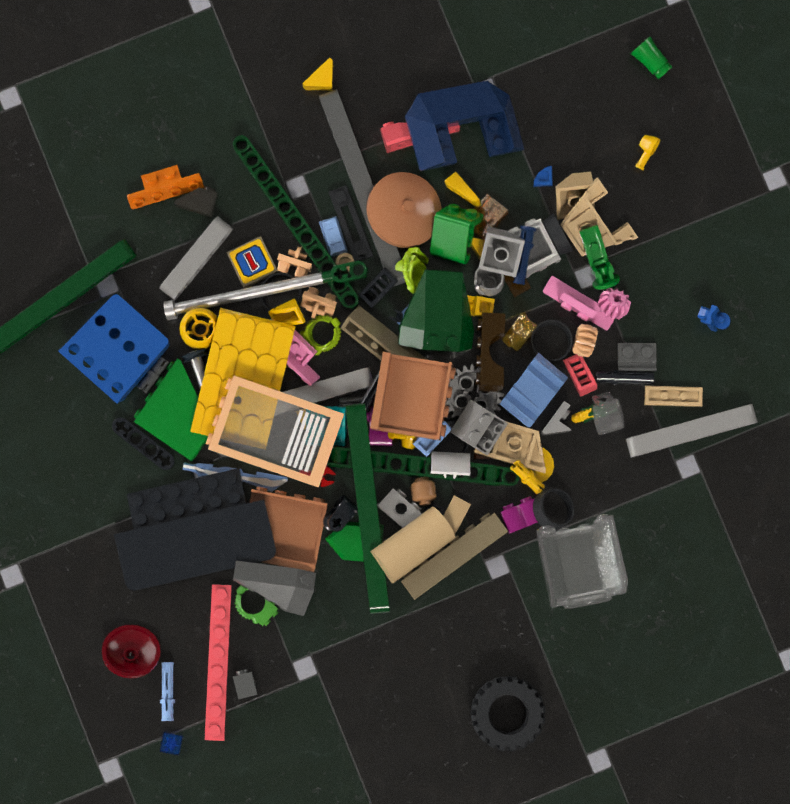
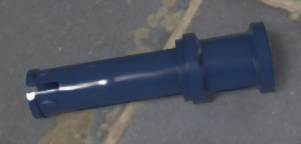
(527, 234)

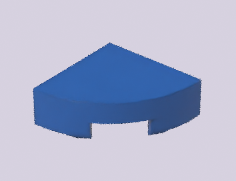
(544, 178)

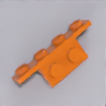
(164, 185)

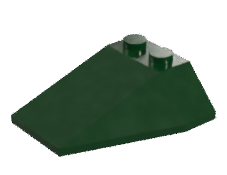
(438, 314)

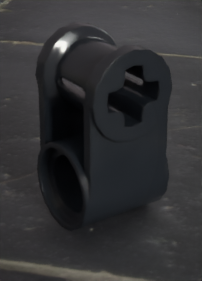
(342, 512)

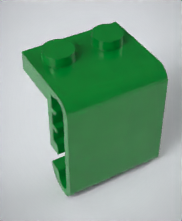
(454, 232)

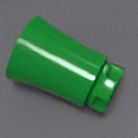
(652, 58)

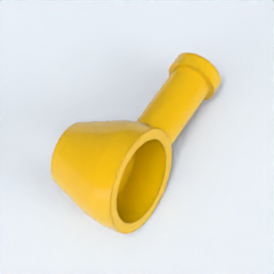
(649, 145)
(407, 441)

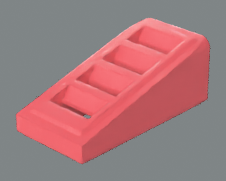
(582, 390)

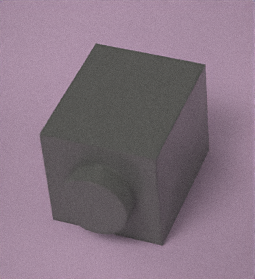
(245, 684)

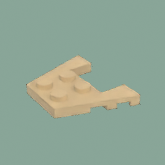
(585, 216)

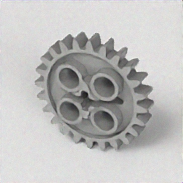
(489, 399)

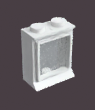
(543, 252)

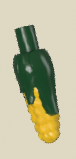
(584, 415)

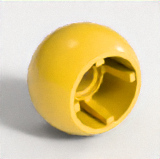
(185, 334)

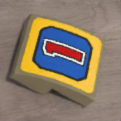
(252, 262)

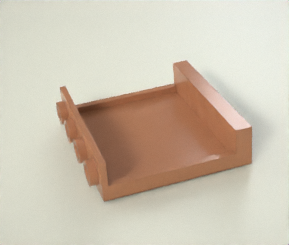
(412, 396)
(295, 527)

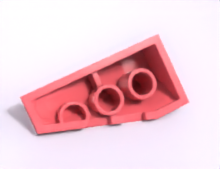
(397, 135)

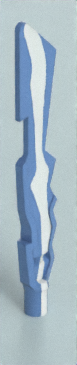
(261, 479)

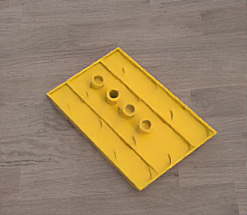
(241, 348)

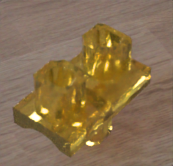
(519, 332)

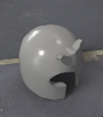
(488, 282)

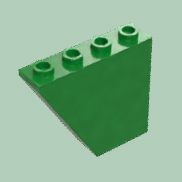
(171, 412)

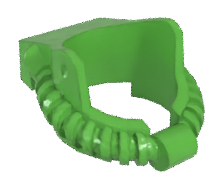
(261, 617)

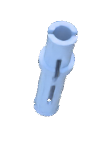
(167, 715)

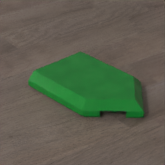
(348, 542)

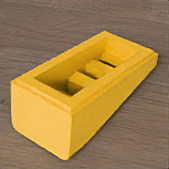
(459, 186)

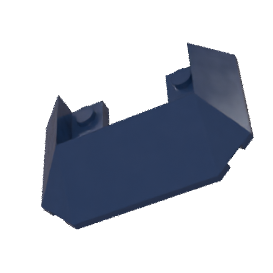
(459, 105)

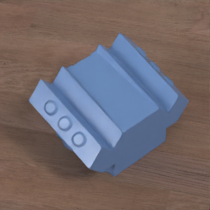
(533, 390)

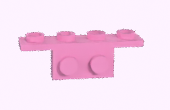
(574, 300)
(299, 355)

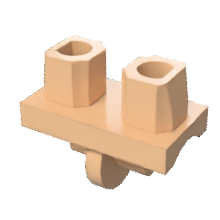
(286, 261)
(318, 304)

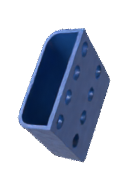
(117, 346)

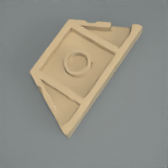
(519, 444)

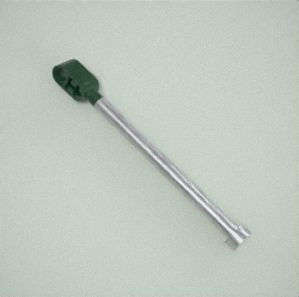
(173, 309)

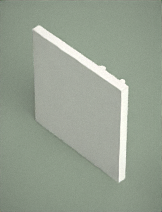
(450, 463)

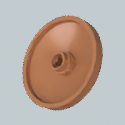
(403, 209)

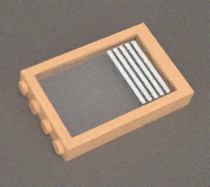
(274, 431)

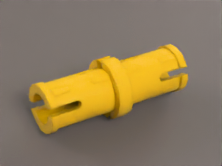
(527, 477)

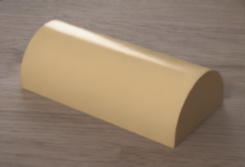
(413, 544)

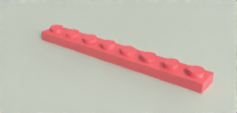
(218, 662)

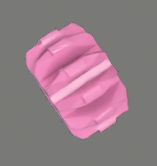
(614, 303)

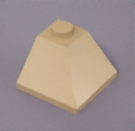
(570, 191)

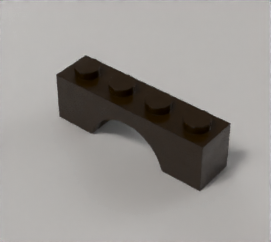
(490, 374)

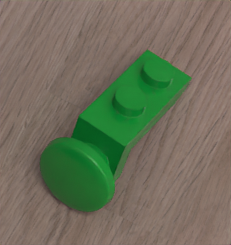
(598, 259)

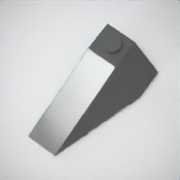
(282, 585)

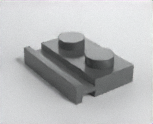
(636, 357)

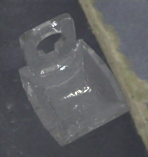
(607, 414)

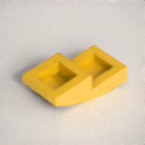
(480, 304)

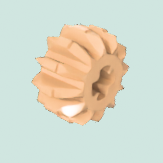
(585, 340)

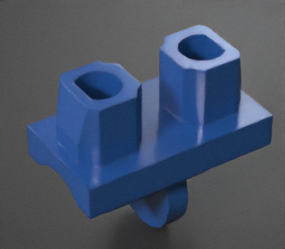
(714, 318)

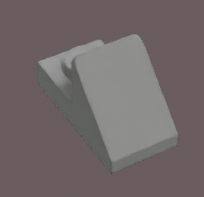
(554, 425)

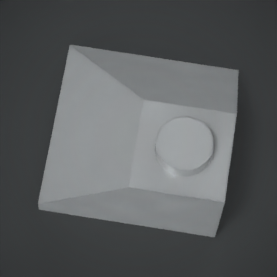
(501, 252)

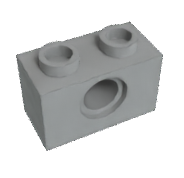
(394, 498)

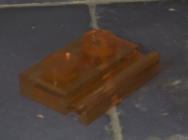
(492, 213)

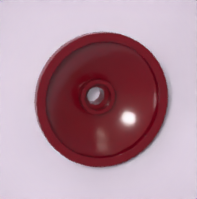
(134, 642)

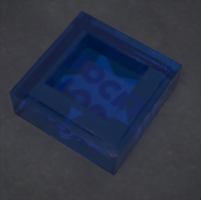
(171, 743)

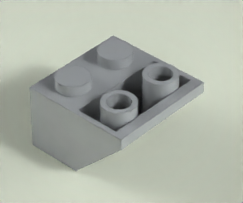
(478, 427)

